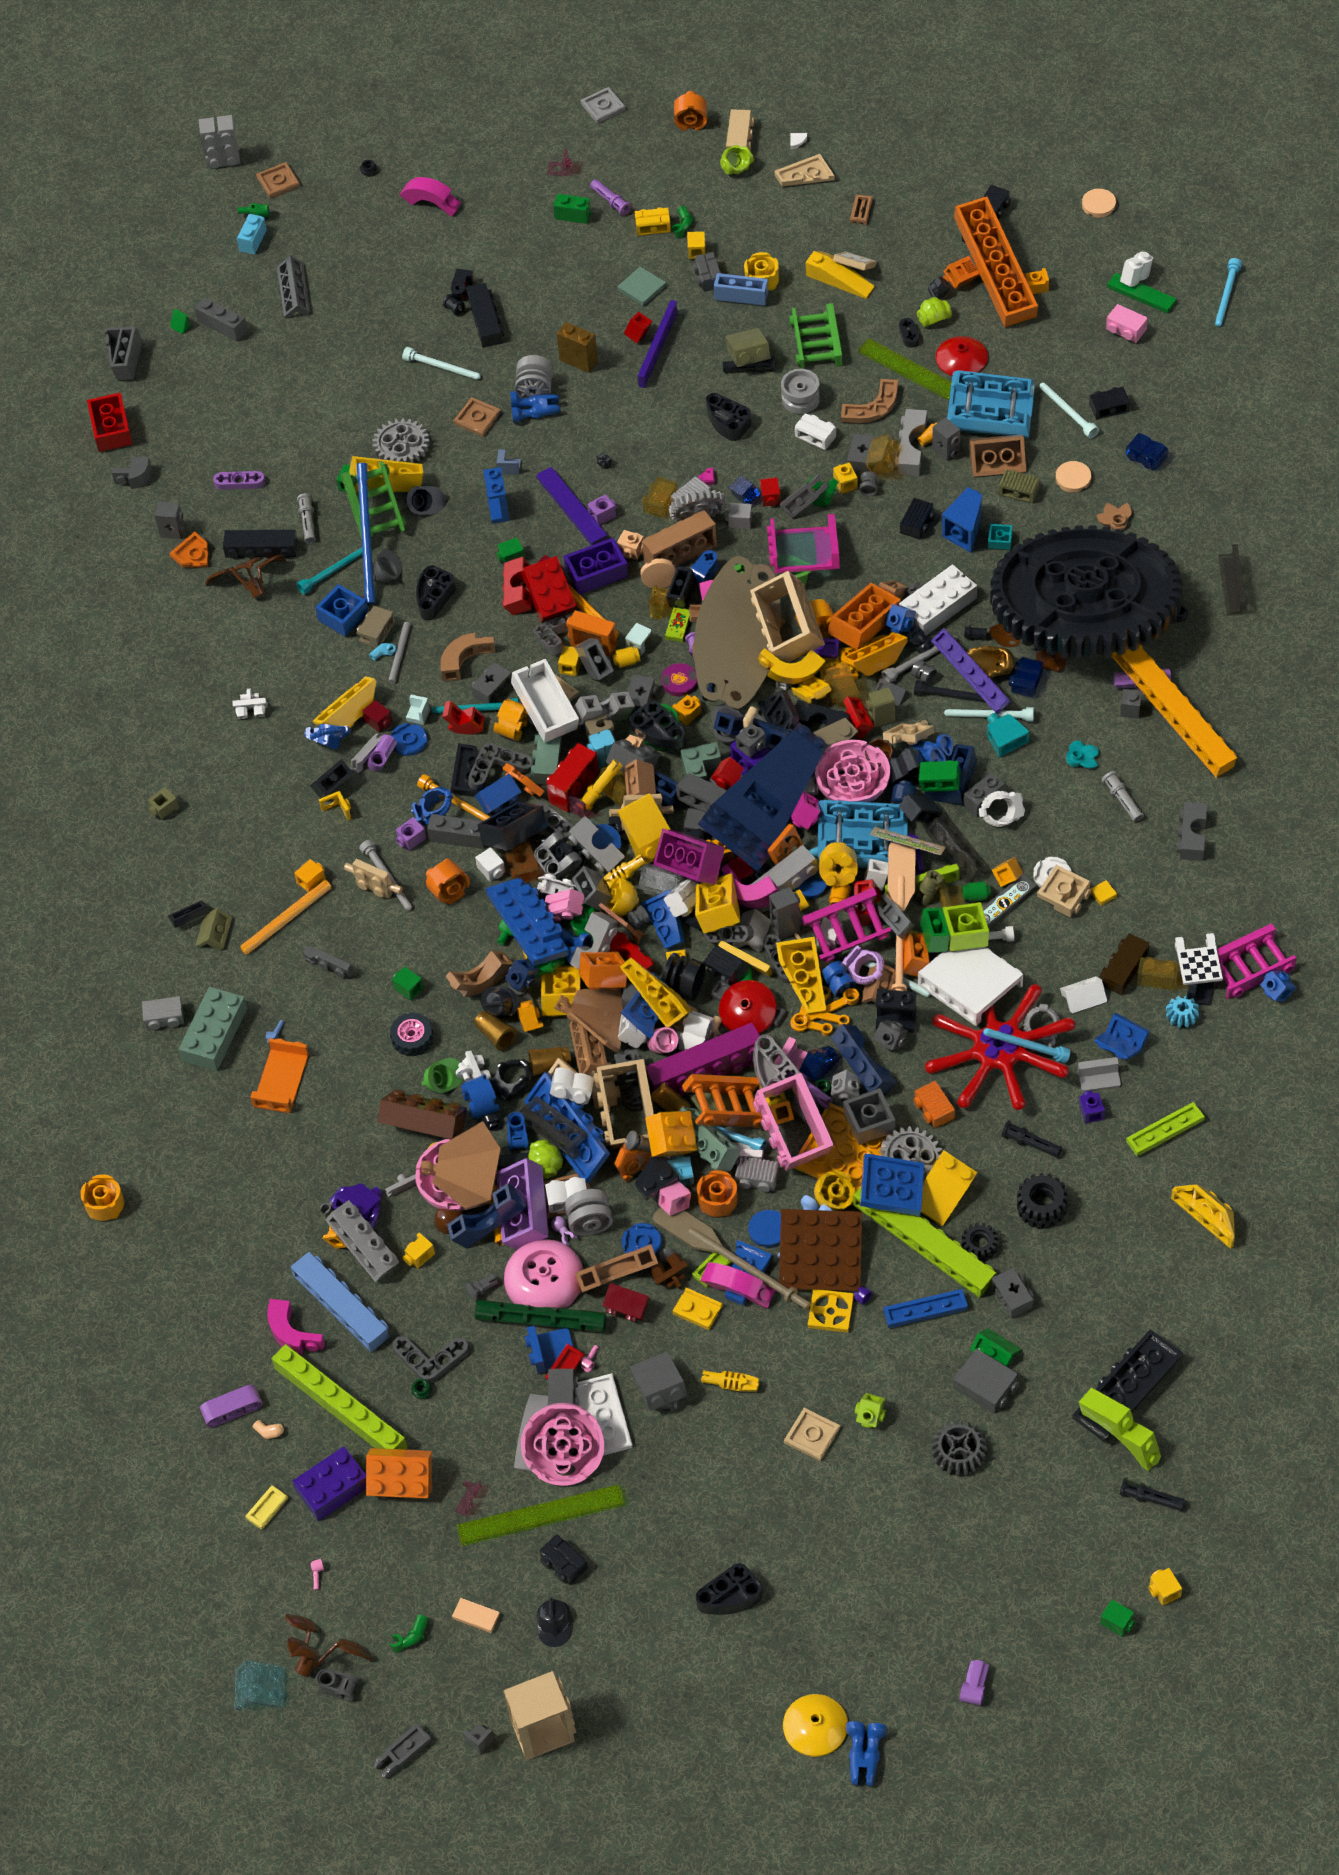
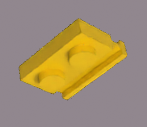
(812, 689)
(697, 1308)

